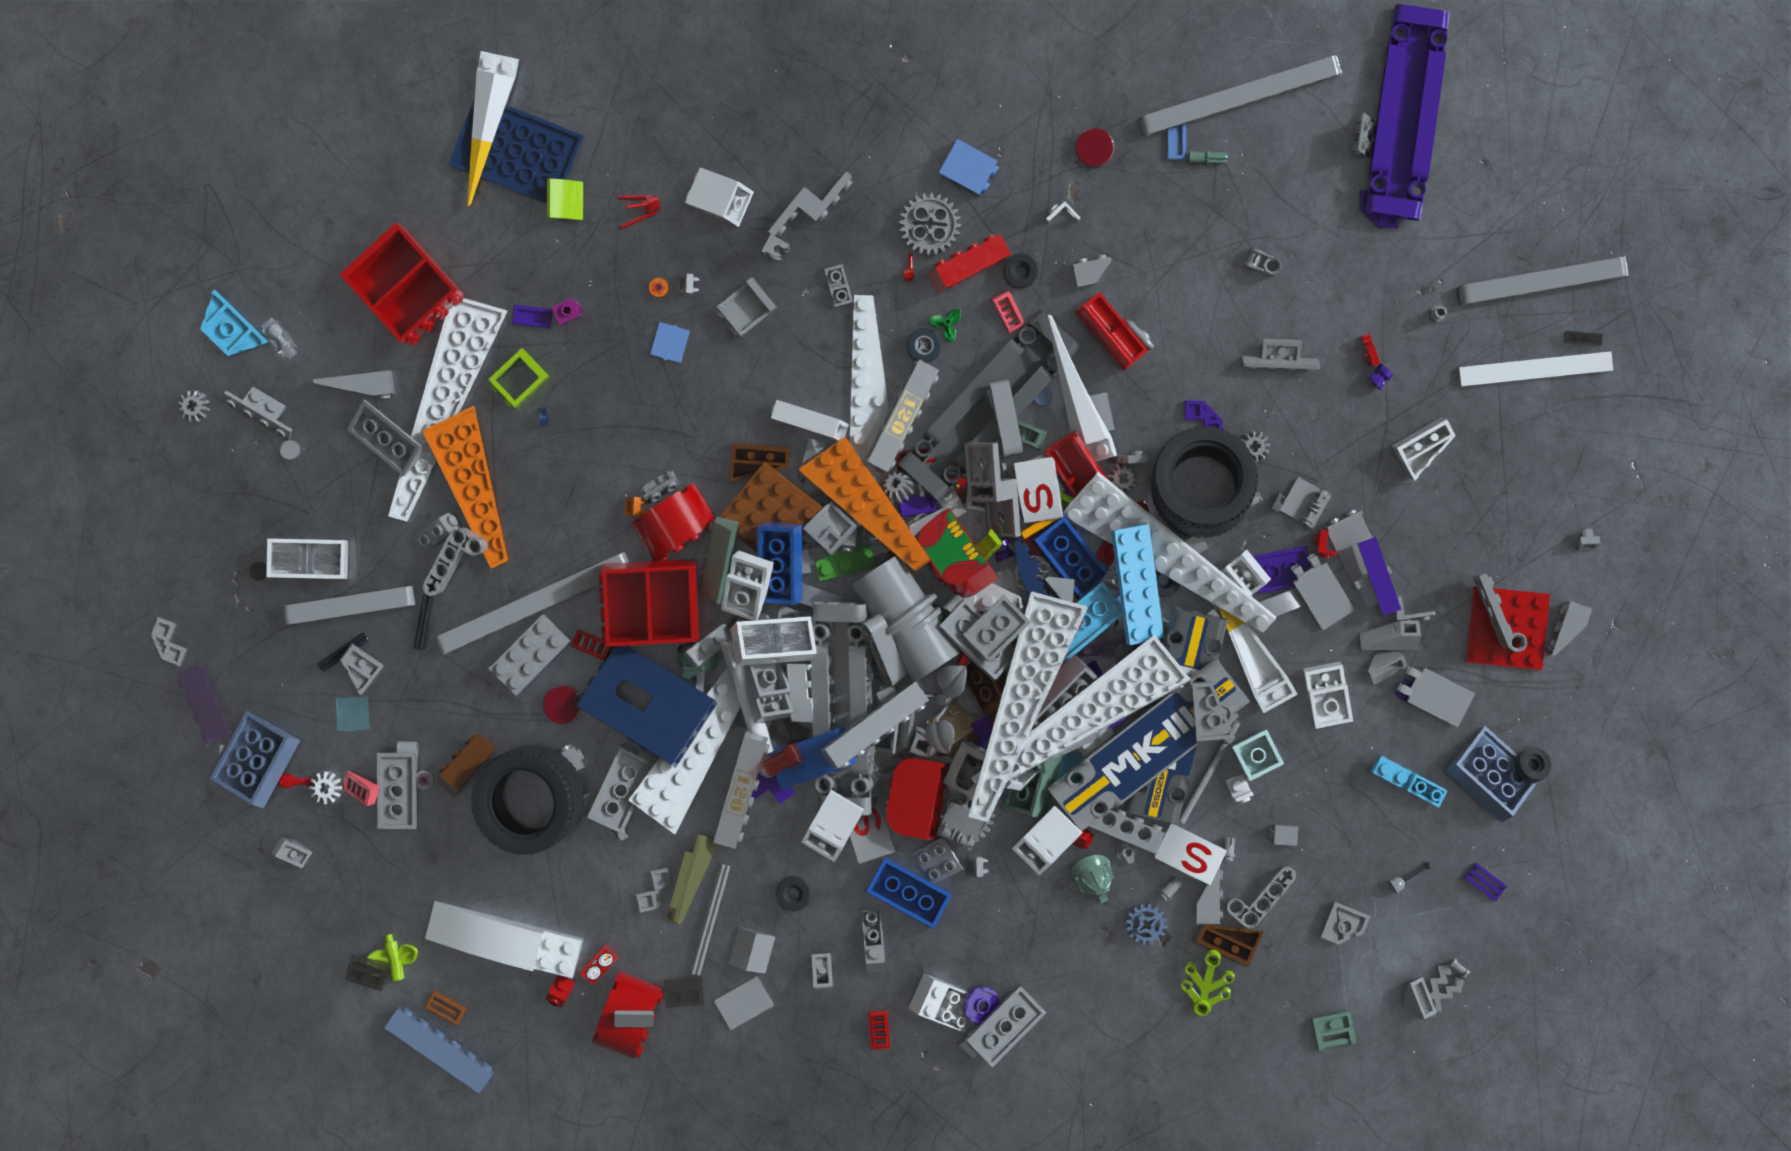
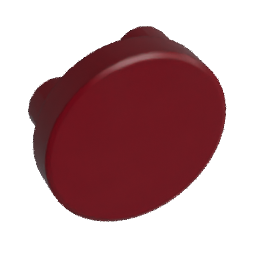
(1094, 147)
(561, 704)

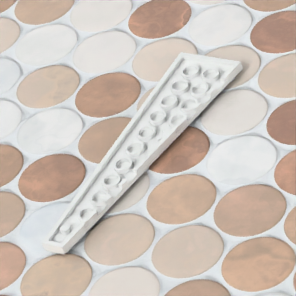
(456, 363)
(868, 386)
(1106, 508)
(1031, 674)
(1119, 692)
(670, 790)

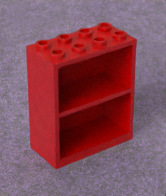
(402, 284)
(649, 602)

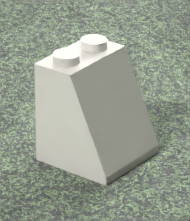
(719, 196)

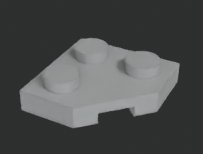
(1344, 924)

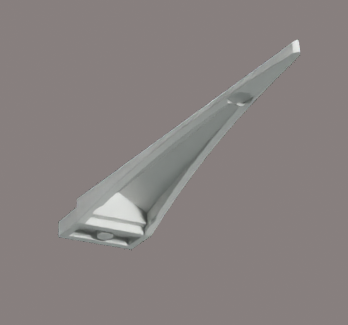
(1079, 407)

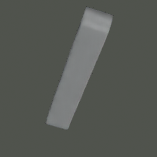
(348, 605)

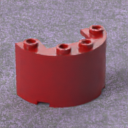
(673, 523)
(626, 995)

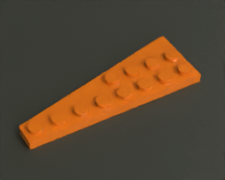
(462, 459)
(851, 485)

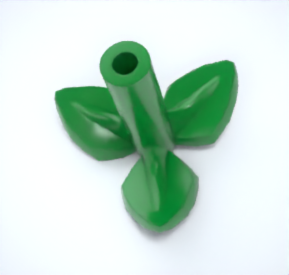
(938, 321)

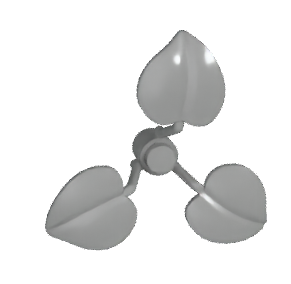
(952, 681)

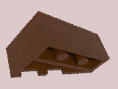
(748, 457)
(465, 764)
(1231, 943)

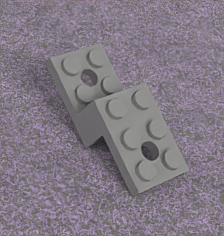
(997, 492)

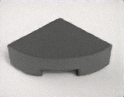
(1276, 505)

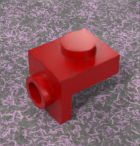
(1320, 541)
(559, 991)

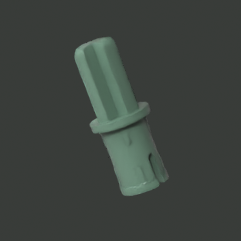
(1208, 157)

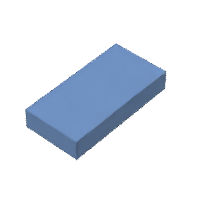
(1176, 143)

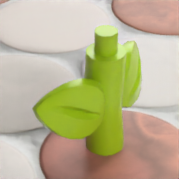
(395, 956)

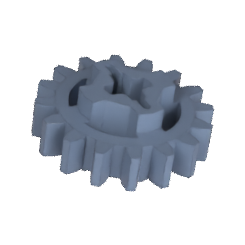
(1151, 930)

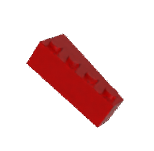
(968, 263)

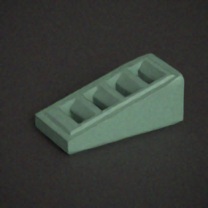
(1040, 440)

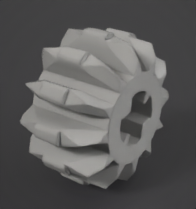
(187, 403)
(1249, 441)
(898, 486)

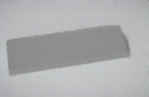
(385, 438)

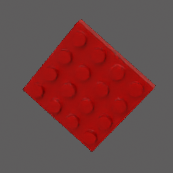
(1525, 614)

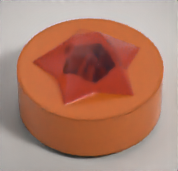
(658, 287)

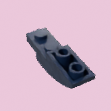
(1028, 568)

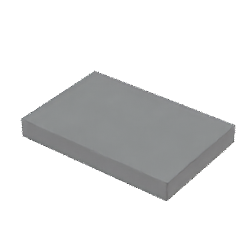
(996, 628)

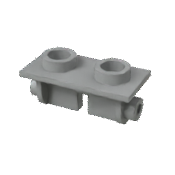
(653, 492)

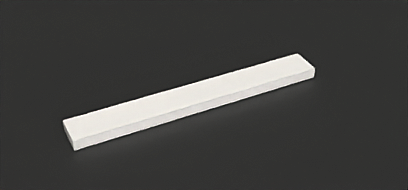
(1535, 368)

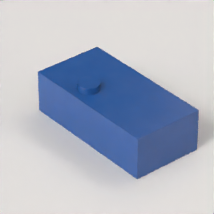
(783, 546)
(1070, 556)
(814, 761)
(908, 893)

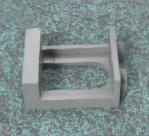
(950, 780)

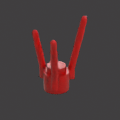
(649, 203)

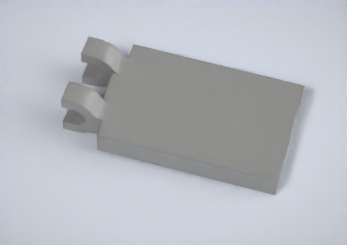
(1321, 592)
(1437, 695)

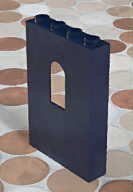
(670, 718)

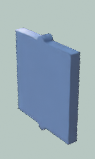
(670, 342)

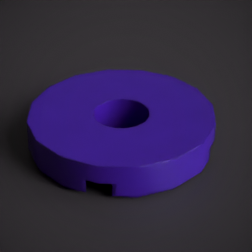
(972, 1002)

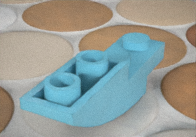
(1408, 781)

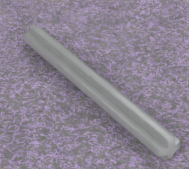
(710, 919)

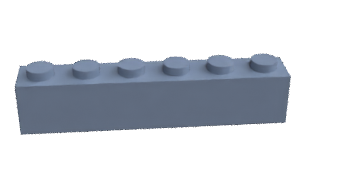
(439, 1050)

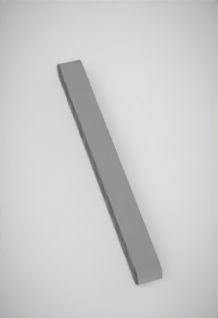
(1240, 95)
(523, 607)

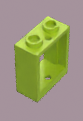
(543, 376)

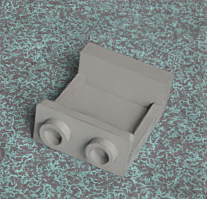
(745, 308)

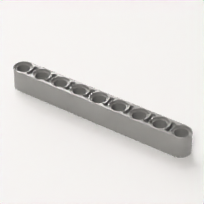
(1543, 280)

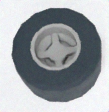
(924, 339)

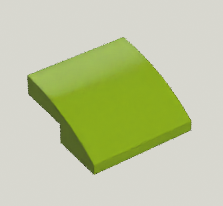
(564, 199)

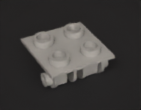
(1364, 128)
(1305, 502)
(959, 827)
(937, 860)

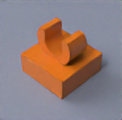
(633, 506)

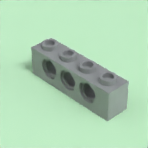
(1150, 843)

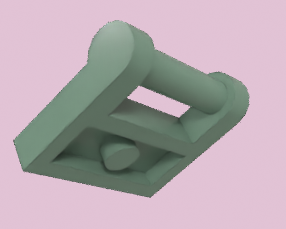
(1331, 1025)

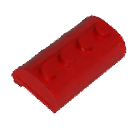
(1111, 331)
(1073, 461)

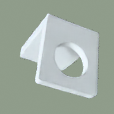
(1056, 209)

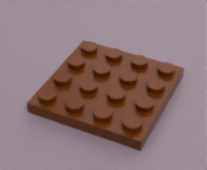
(769, 499)

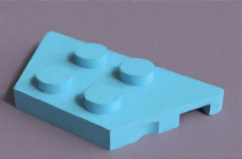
(229, 328)

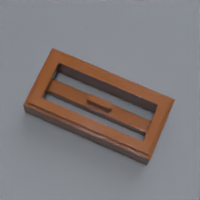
(436, 994)

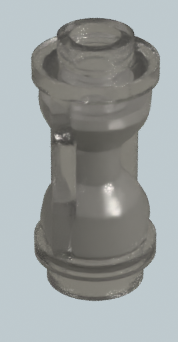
(273, 331)

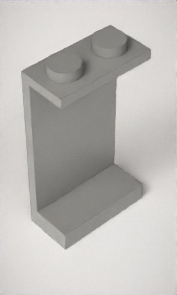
(1344, 537)

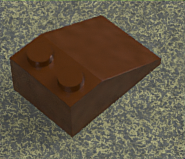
(983, 689)

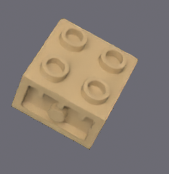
(961, 721)

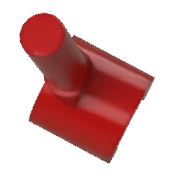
(909, 273)

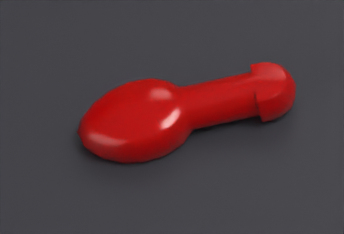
(289, 781)

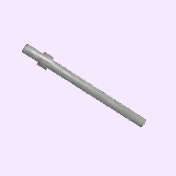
(1207, 774)

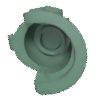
(685, 665)
(1093, 876)

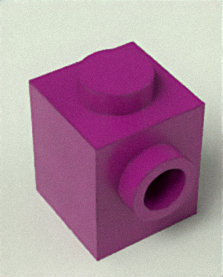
(567, 311)

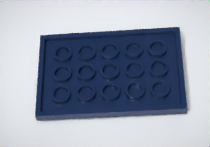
(522, 152)

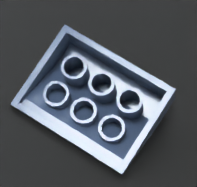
(254, 759)
(1489, 775)

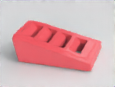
(998, 307)
(372, 789)

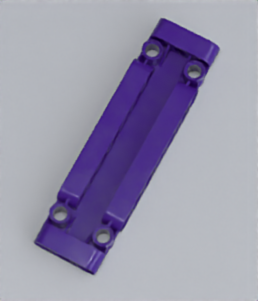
(1407, 112)

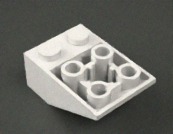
(832, 826)
(1047, 840)
(940, 1002)

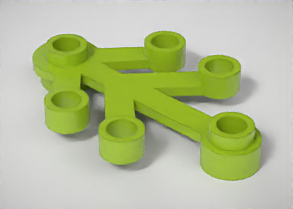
(1206, 985)

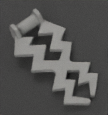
(1443, 970)

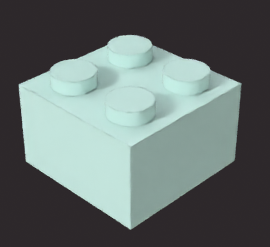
(1257, 755)

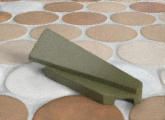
(690, 876)

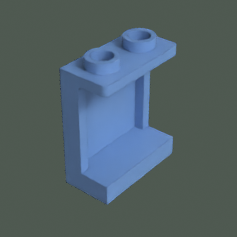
(969, 167)

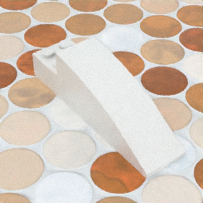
(504, 940)

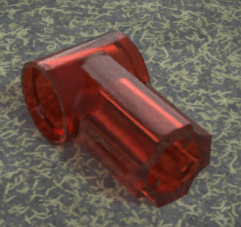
(786, 758)

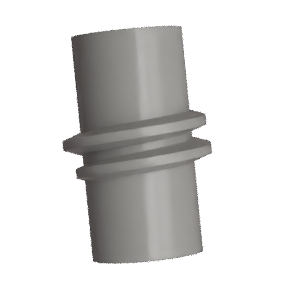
(909, 617)

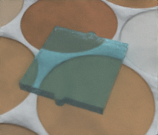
(352, 713)

